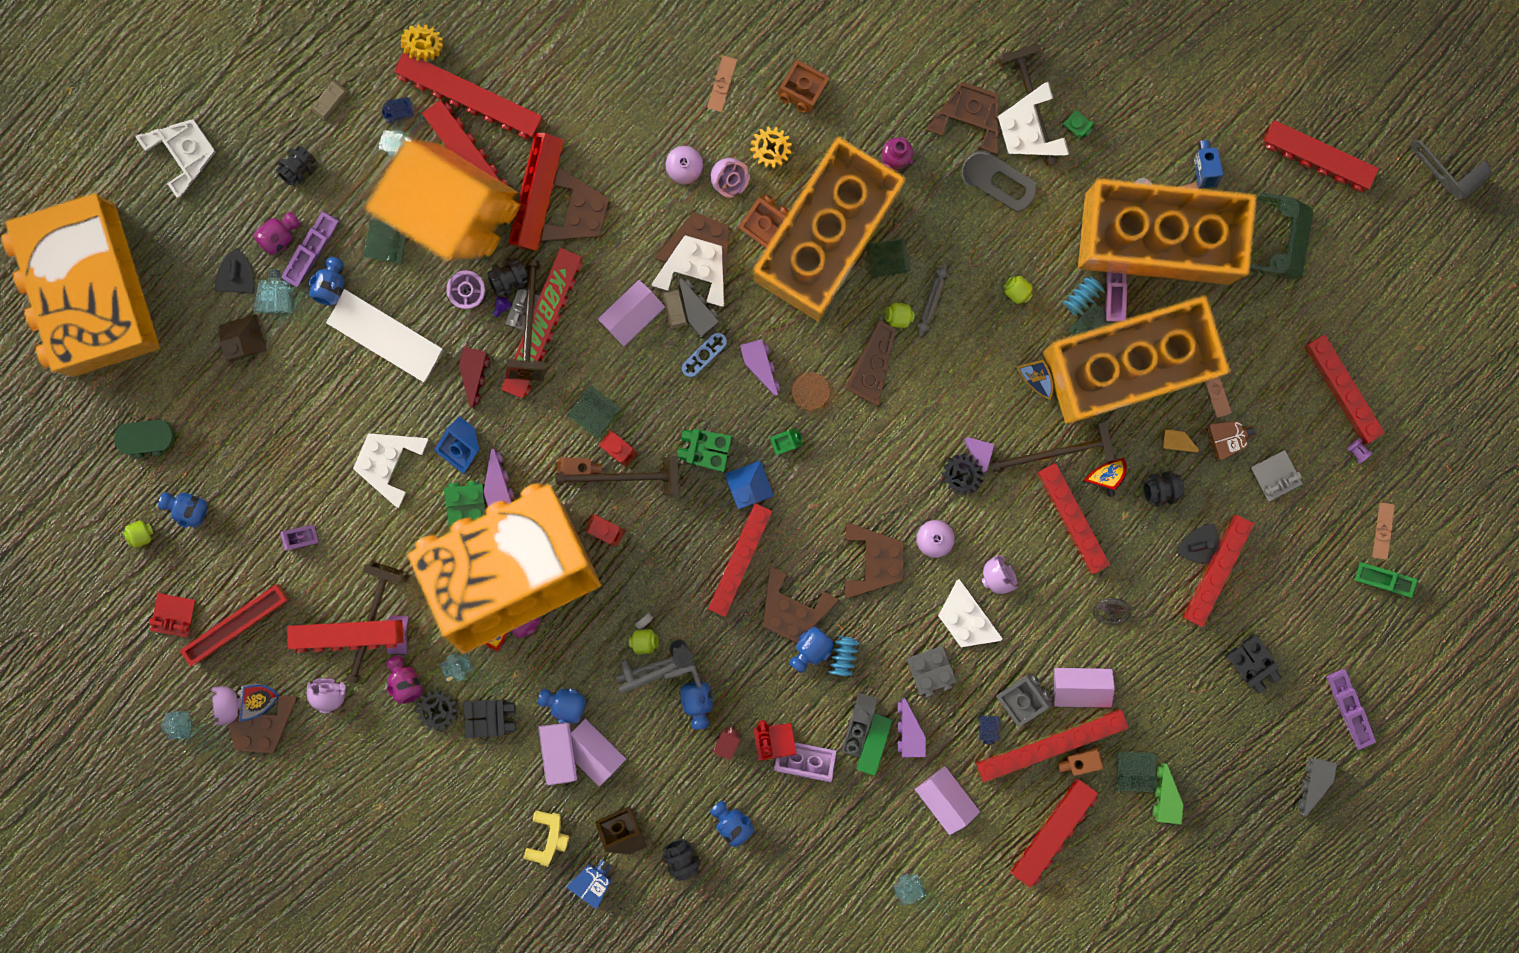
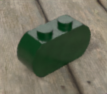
(145, 438)

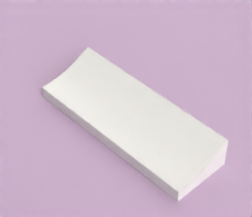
(385, 336)

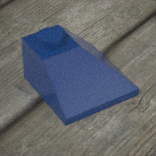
(458, 444)
(749, 485)

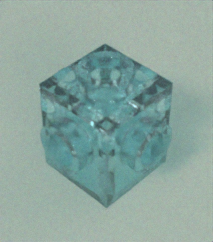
(392, 142)
(456, 667)
(177, 725)
(909, 889)

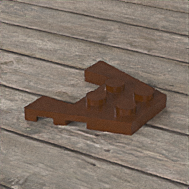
(973, 107)
(584, 214)
(699, 228)
(882, 560)
(789, 616)
(264, 731)

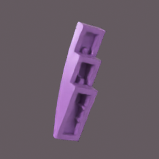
(310, 249)
(1351, 709)

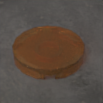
(810, 391)

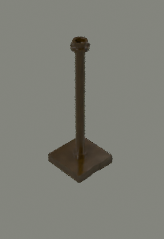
(1019, 57)
(524, 368)
(1102, 442)
(668, 475)
(384, 574)

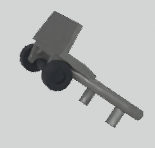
(670, 667)

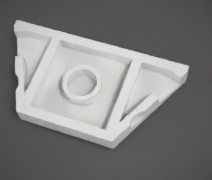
(966, 619)

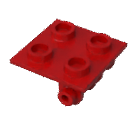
(172, 615)
(774, 741)

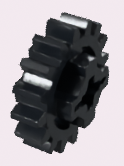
(963, 483)
(441, 698)

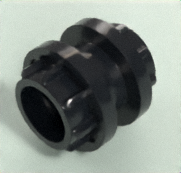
(296, 166)
(507, 277)
(1159, 490)
(680, 857)

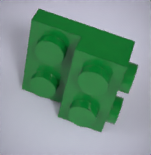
(465, 501)

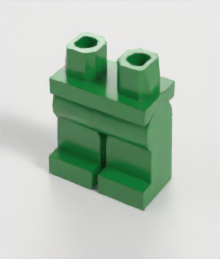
(699, 451)

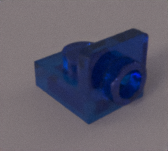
(397, 109)
(989, 729)

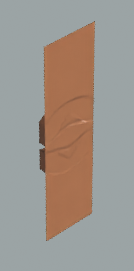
(722, 83)
(1218, 397)
(1383, 531)

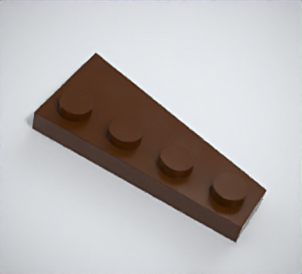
(872, 364)

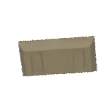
(329, 100)
(675, 308)

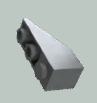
(698, 315)
(859, 724)
(1318, 780)

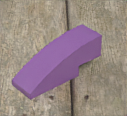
(1115, 296)

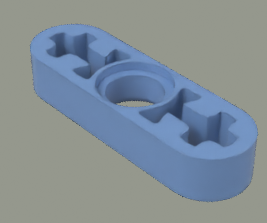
(703, 347)

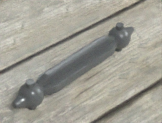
(932, 300)

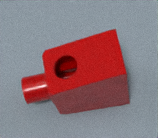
(618, 448)
(605, 530)

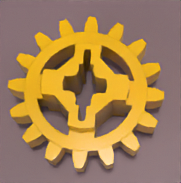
(421, 42)
(779, 142)

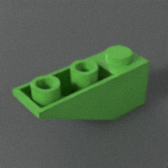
(1169, 804)

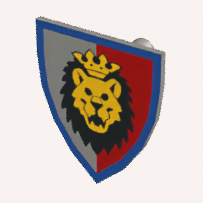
(255, 700)

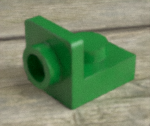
(1078, 125)
(786, 441)

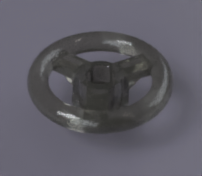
(1112, 607)

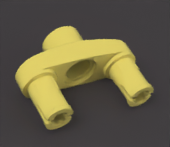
(555, 840)

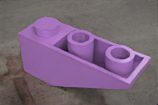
(757, 362)
(496, 481)
(912, 738)

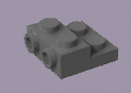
(931, 671)
(1025, 699)

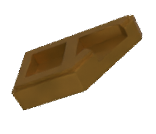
(1178, 441)

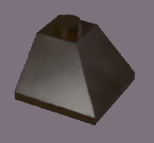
(241, 338)
(621, 832)

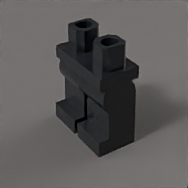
(1257, 668)
(495, 718)

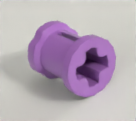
(1359, 450)

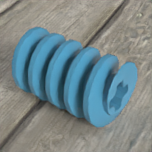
(1083, 296)
(844, 656)

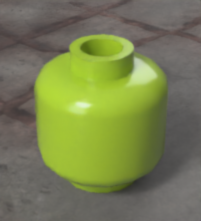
(1018, 289)
(899, 315)
(138, 534)
(644, 641)

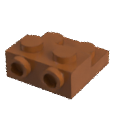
(802, 86)
(764, 220)

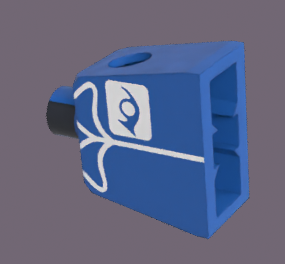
(1207, 166)
(591, 883)

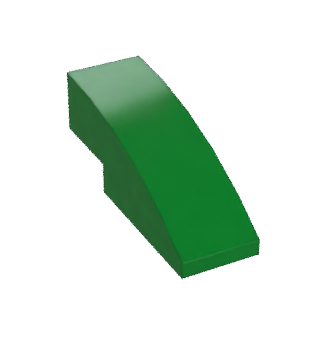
(1386, 580)
(874, 744)

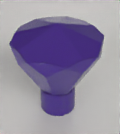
(502, 305)

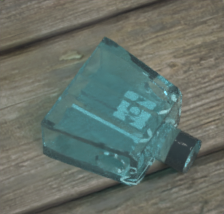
(273, 295)

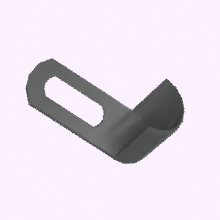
(981, 167)
(1466, 185)

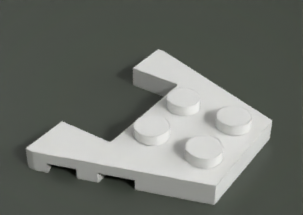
(1023, 129)
(188, 148)
(698, 260)
(380, 458)

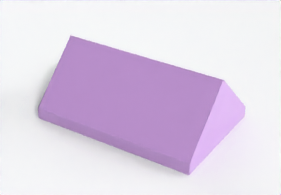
(631, 313)
(1083, 687)
(594, 752)
(557, 753)
(808, 762)
(947, 800)

